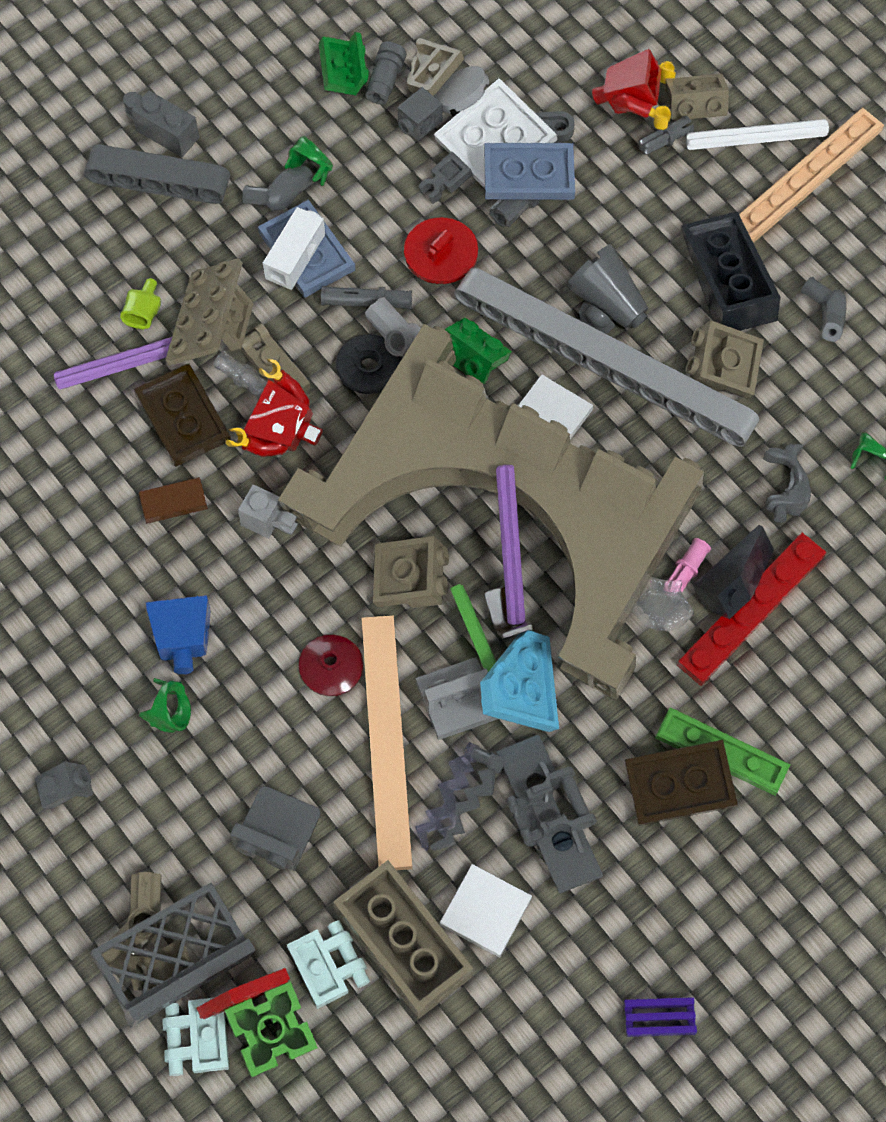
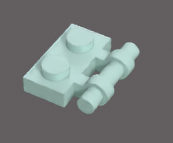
(318, 968)
(207, 1036)

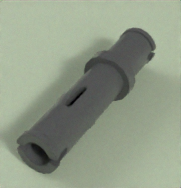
(365, 297)

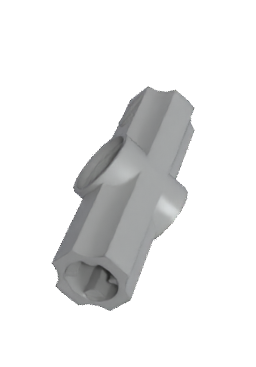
(392, 327)

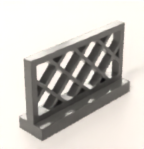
(189, 979)

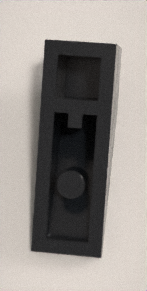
(736, 575)

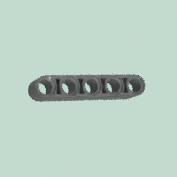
(157, 174)

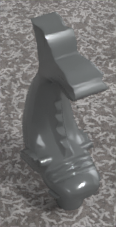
(797, 496)

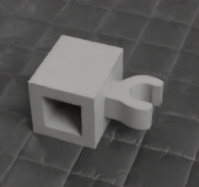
(263, 513)

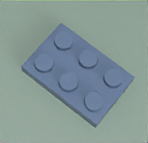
(529, 171)
(328, 262)

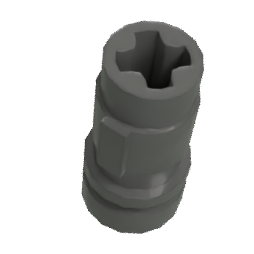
(384, 75)

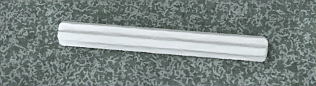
(757, 134)

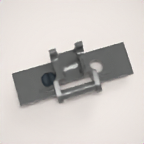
(539, 819)

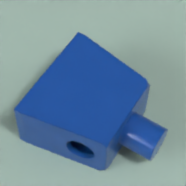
(180, 630)

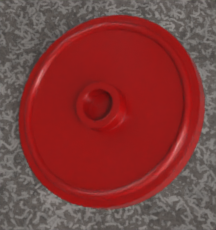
(441, 250)

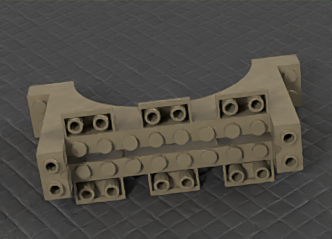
(445, 432)

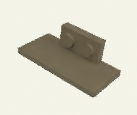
(211, 312)

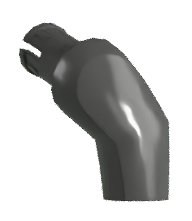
(282, 191)
(833, 307)

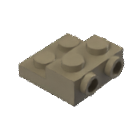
(725, 359)
(410, 572)

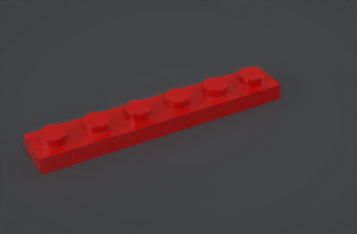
(774, 586)

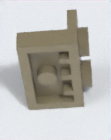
(698, 96)

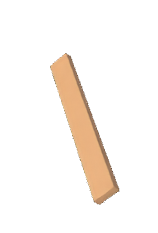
(810, 173)
(386, 742)

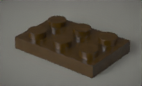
(182, 414)
(681, 783)

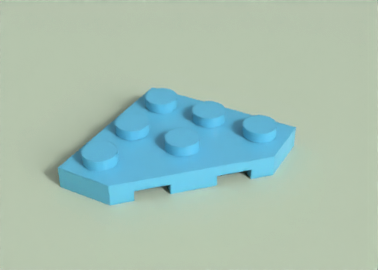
(522, 684)

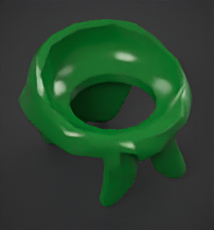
(307, 149)
(870, 445)
(159, 715)

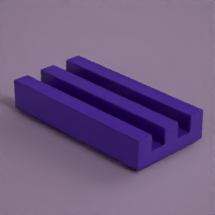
(631, 1017)

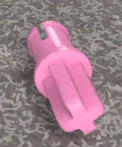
(690, 562)

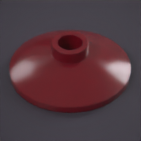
(335, 678)

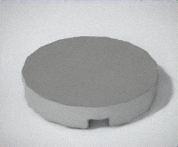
(463, 89)

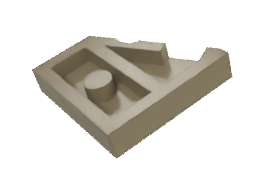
(432, 66)

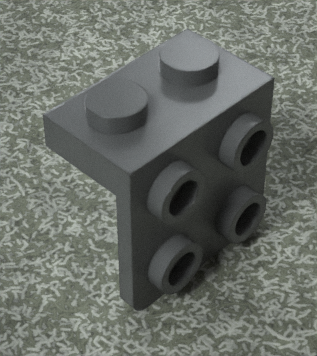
(276, 828)

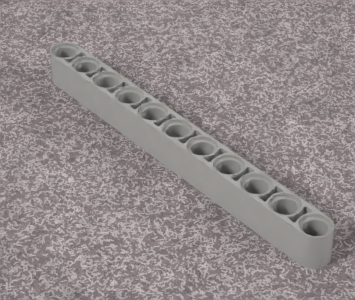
(607, 357)

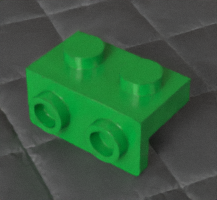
(343, 64)
(476, 350)

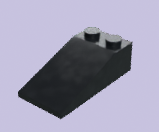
(731, 272)

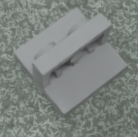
(454, 698)

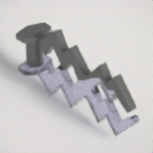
(453, 808)

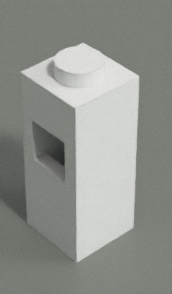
(294, 248)

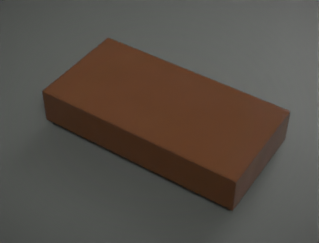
(173, 500)

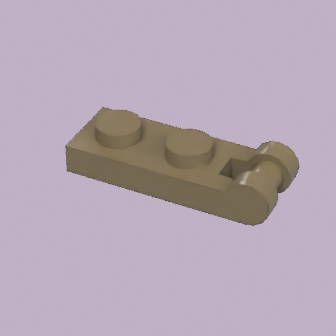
(270, 351)

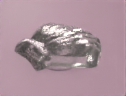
(663, 606)

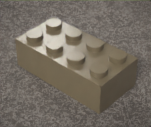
(403, 939)

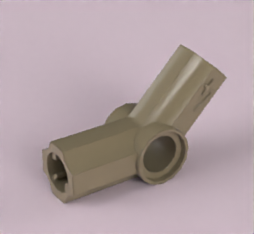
(144, 903)

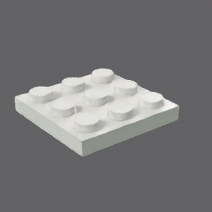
(493, 119)

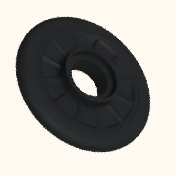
(354, 375)

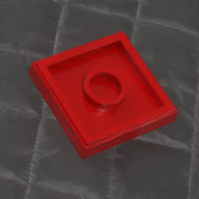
(242, 993)

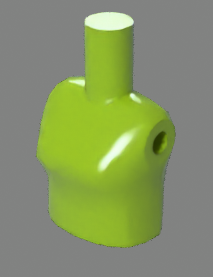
(141, 306)

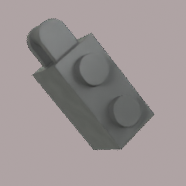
(162, 121)

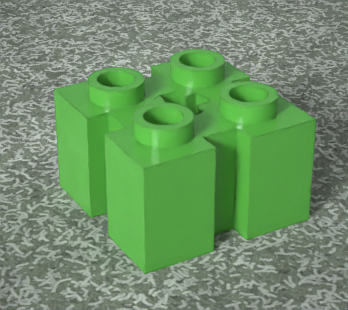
(290, 1039)

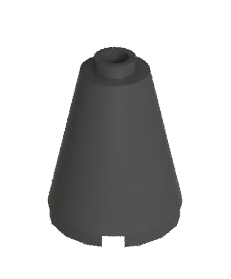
(610, 288)

